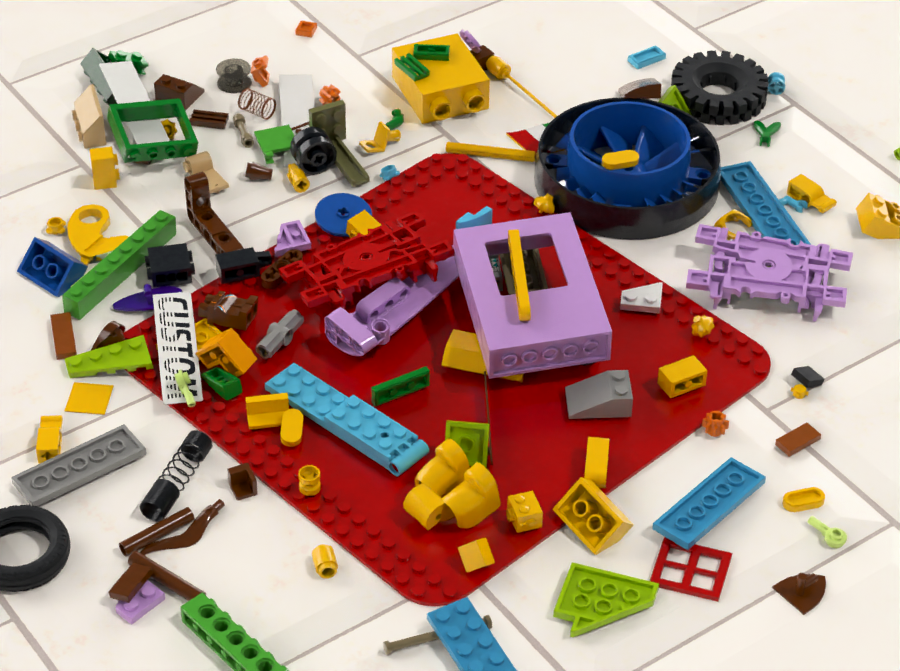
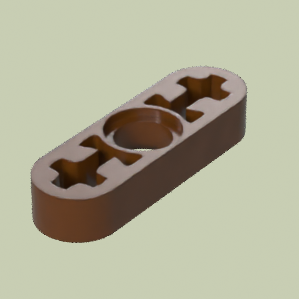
(270, 277)

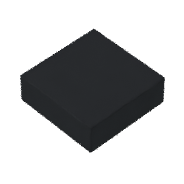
(807, 376)

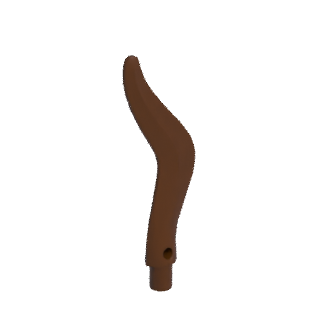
(191, 535)

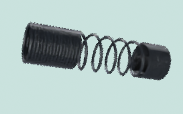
(164, 492)

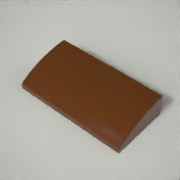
(641, 89)

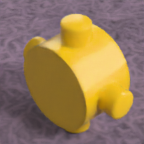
(799, 391)

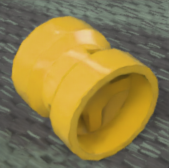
(309, 480)

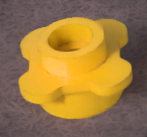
(55, 226)

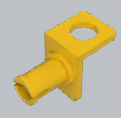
(382, 136)

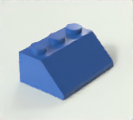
(51, 267)

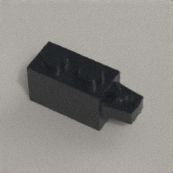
(241, 264)

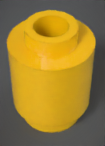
(325, 561)

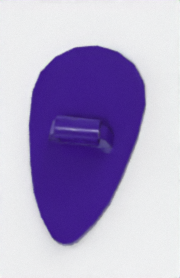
(143, 300)

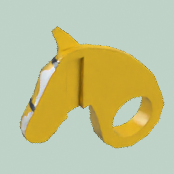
(88, 237)

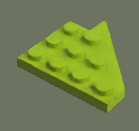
(600, 597)

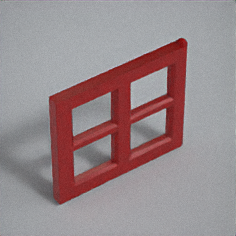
(691, 568)

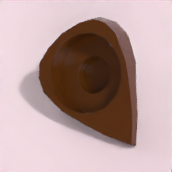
(109, 335)

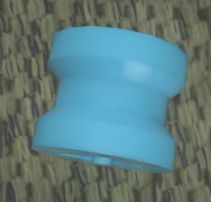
(774, 87)

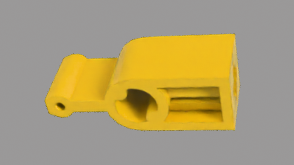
(805, 189)
(49, 437)

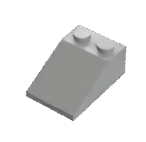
(600, 396)

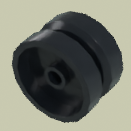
(313, 150)

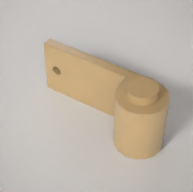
(203, 162)

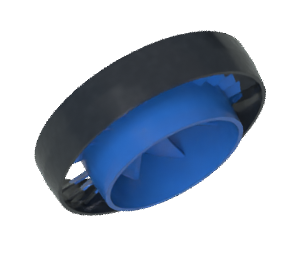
(632, 200)

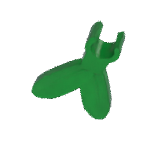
(766, 132)

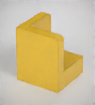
(476, 555)

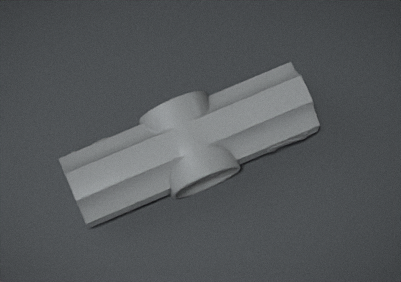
(279, 334)

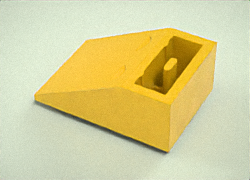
(879, 217)

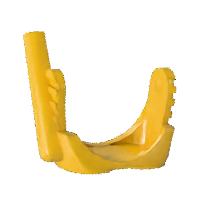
(733, 215)

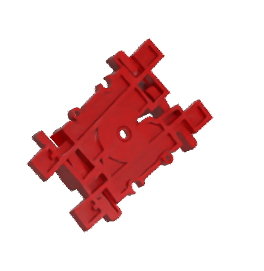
(368, 261)

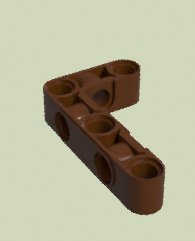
(204, 217)

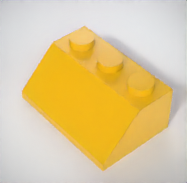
(592, 516)

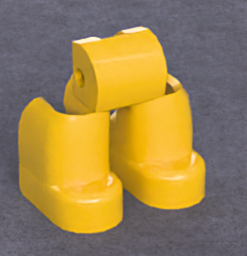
(468, 490)

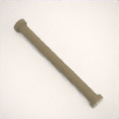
(420, 639)

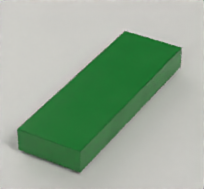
(400, 386)

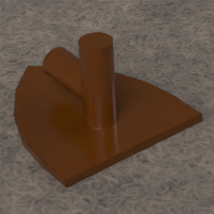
(802, 590)

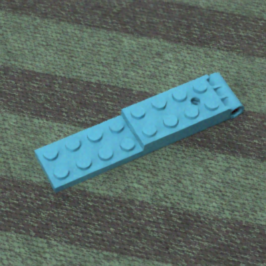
(350, 419)

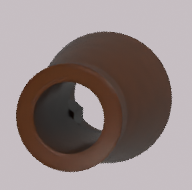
(256, 171)

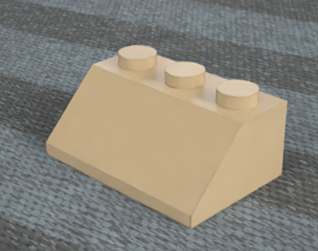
(89, 119)

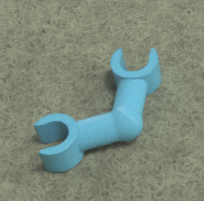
(798, 205)

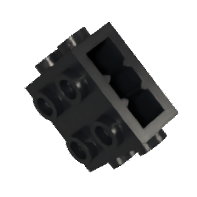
(169, 265)

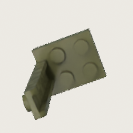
(332, 120)

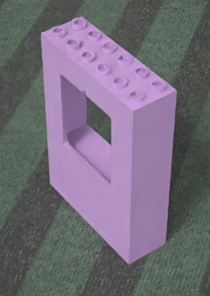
(565, 322)

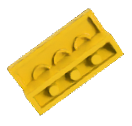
(464, 354)

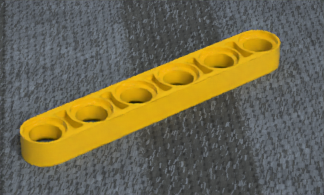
(519, 275)

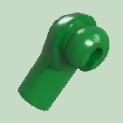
(397, 119)

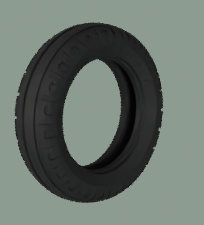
(50, 563)

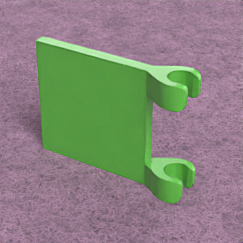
(274, 140)

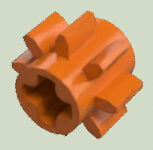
(329, 94)
(715, 423)

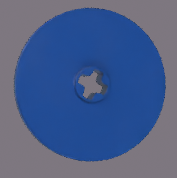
(330, 210)

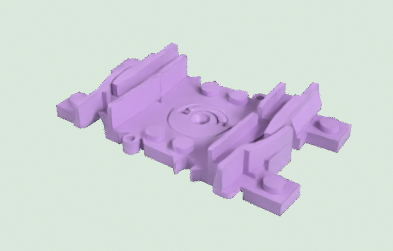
(786, 278)

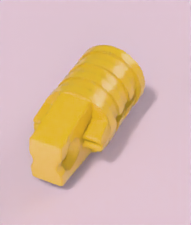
(297, 178)

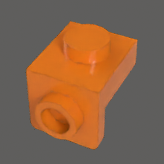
(259, 72)

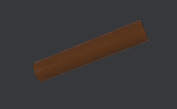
(156, 531)

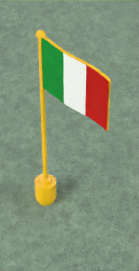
(530, 137)

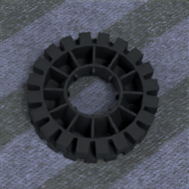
(739, 75)

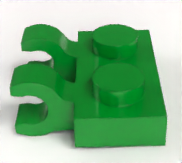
(137, 59)

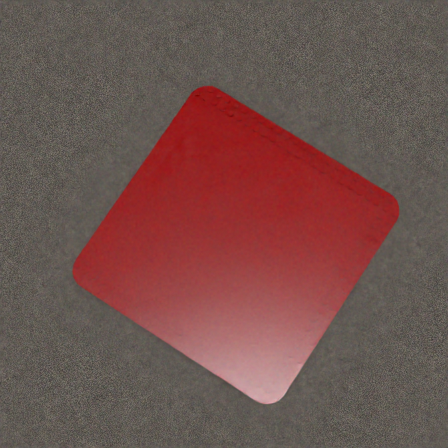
(529, 420)

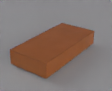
(798, 439)

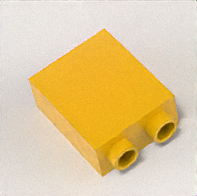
(452, 87)

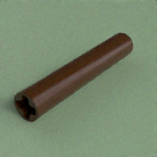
(166, 577)

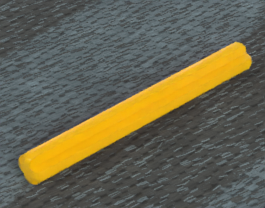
(489, 151)

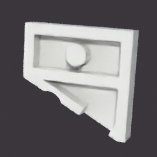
(642, 298)

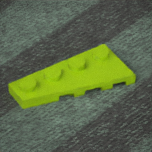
(117, 356)

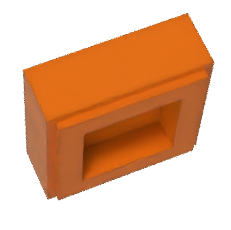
(306, 28)

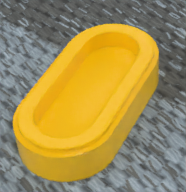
(620, 159)
(291, 427)
(803, 499)

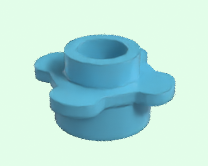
(389, 172)

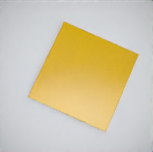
(89, 398)

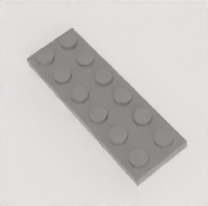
(78, 466)

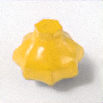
(169, 128)
(545, 204)
(702, 325)

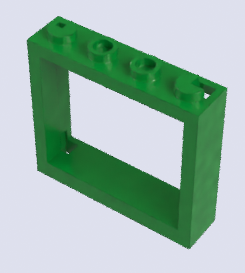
(146, 111)

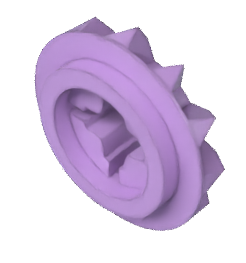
(470, 40)

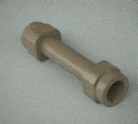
(246, 138)

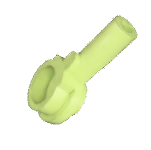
(183, 380)
(833, 536)

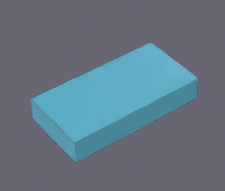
(646, 57)

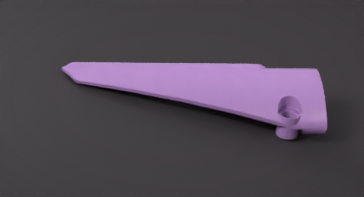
(386, 310)

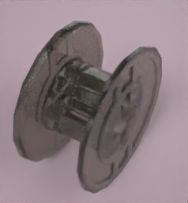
(233, 75)

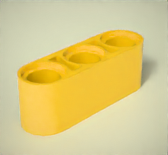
(597, 460)

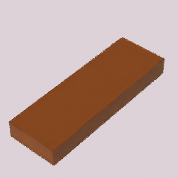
(63, 335)

